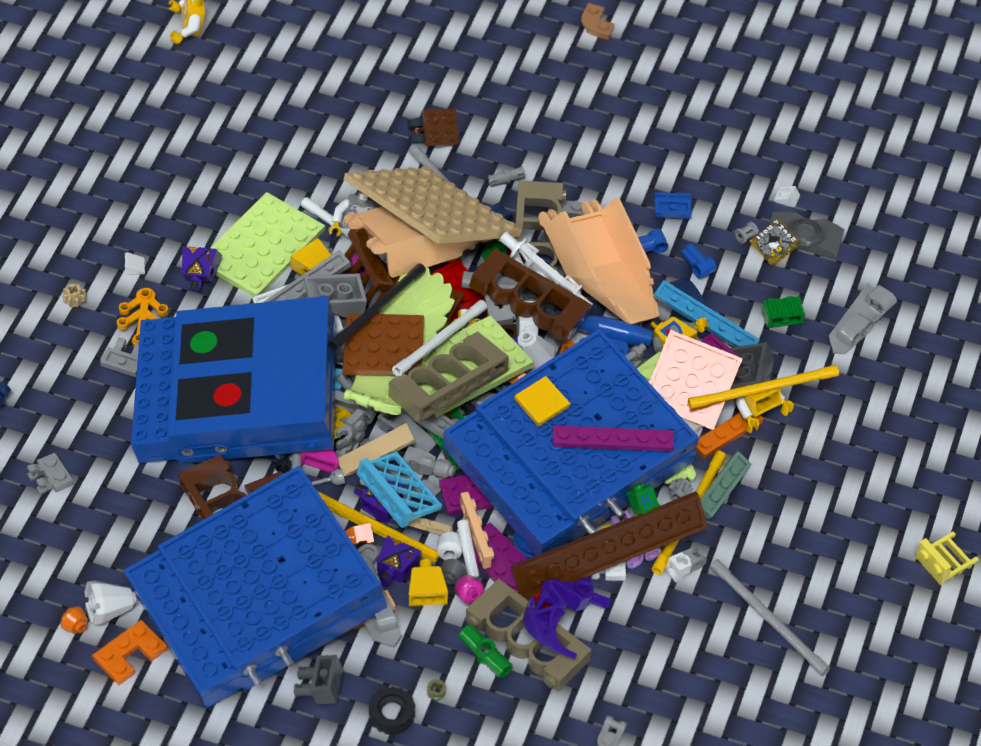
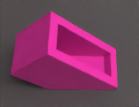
(322, 459)

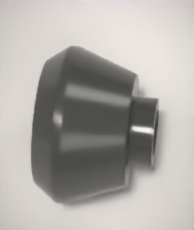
(453, 570)

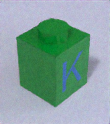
(642, 498)

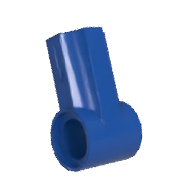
(654, 241)
(700, 264)

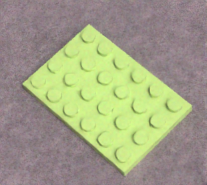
(261, 244)
(488, 327)

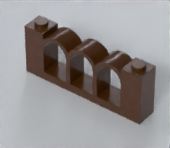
(561, 325)
(205, 476)

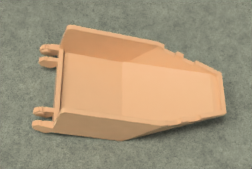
(402, 242)
(605, 258)

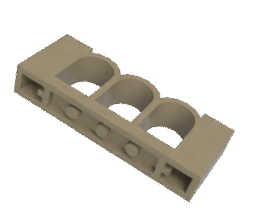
(543, 195)
(421, 405)
(554, 672)

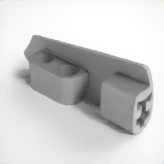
(860, 317)
(382, 625)

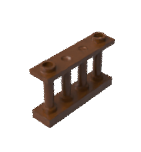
(373, 265)

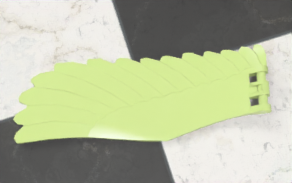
(422, 297)

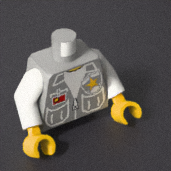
(354, 203)

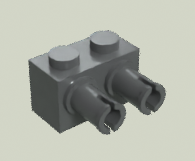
(325, 678)

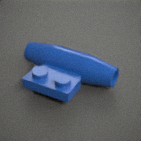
(618, 331)

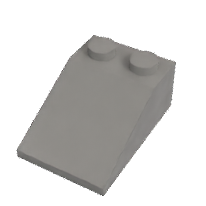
(343, 290)

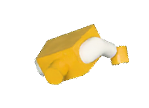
(192, 18)
(759, 403)

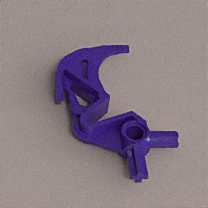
(558, 596)

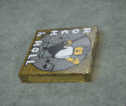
(775, 242)

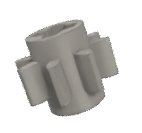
(679, 488)

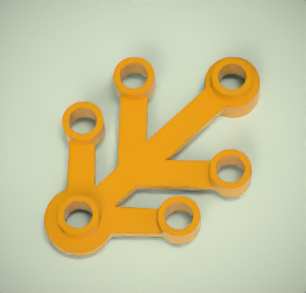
(144, 297)

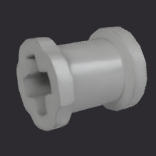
(743, 239)

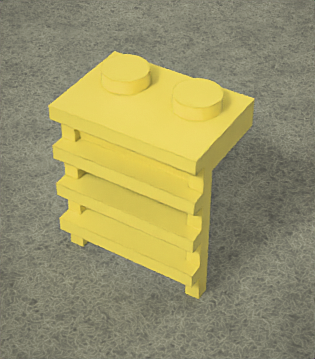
(936, 564)

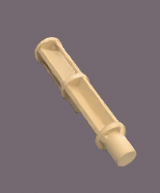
(430, 526)

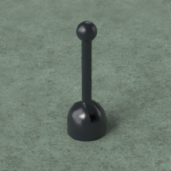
(281, 463)

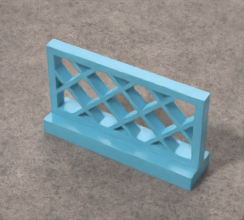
(387, 494)

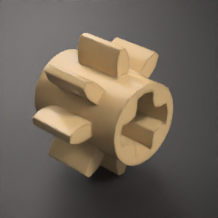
(74, 295)

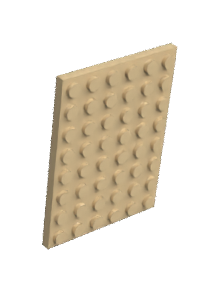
(432, 204)

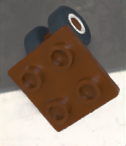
(435, 128)

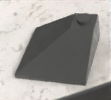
(755, 365)

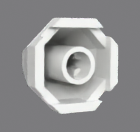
(536, 348)
(107, 601)

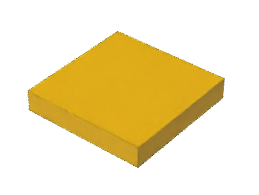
(542, 401)

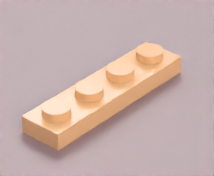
(479, 537)

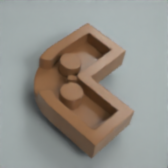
(592, 22)

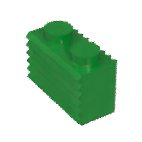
(783, 311)

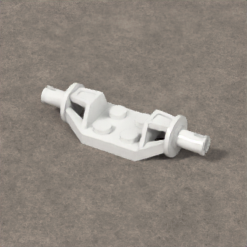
(538, 264)

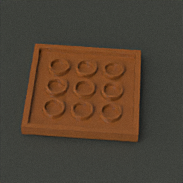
(382, 344)

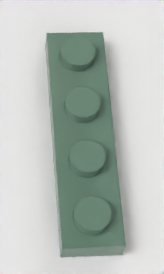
(724, 484)

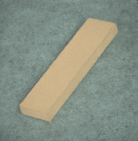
(377, 448)

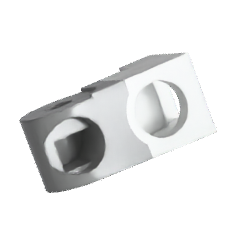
(685, 563)

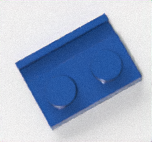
(672, 205)

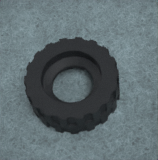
(397, 725)

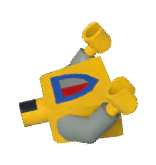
(685, 328)

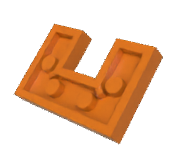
(112, 656)

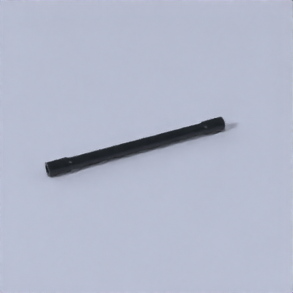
(337, 341)

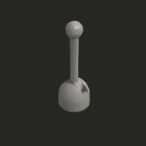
(336, 478)

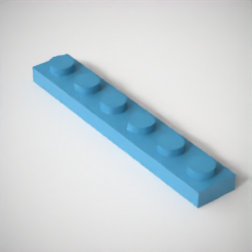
(695, 310)

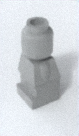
(426, 464)

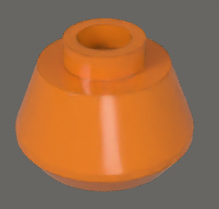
(74, 620)

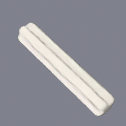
(467, 547)

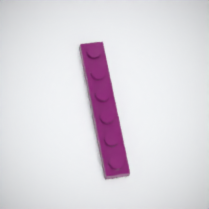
(613, 438)

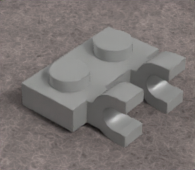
(119, 360)
(353, 430)
(54, 471)

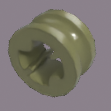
(432, 694)

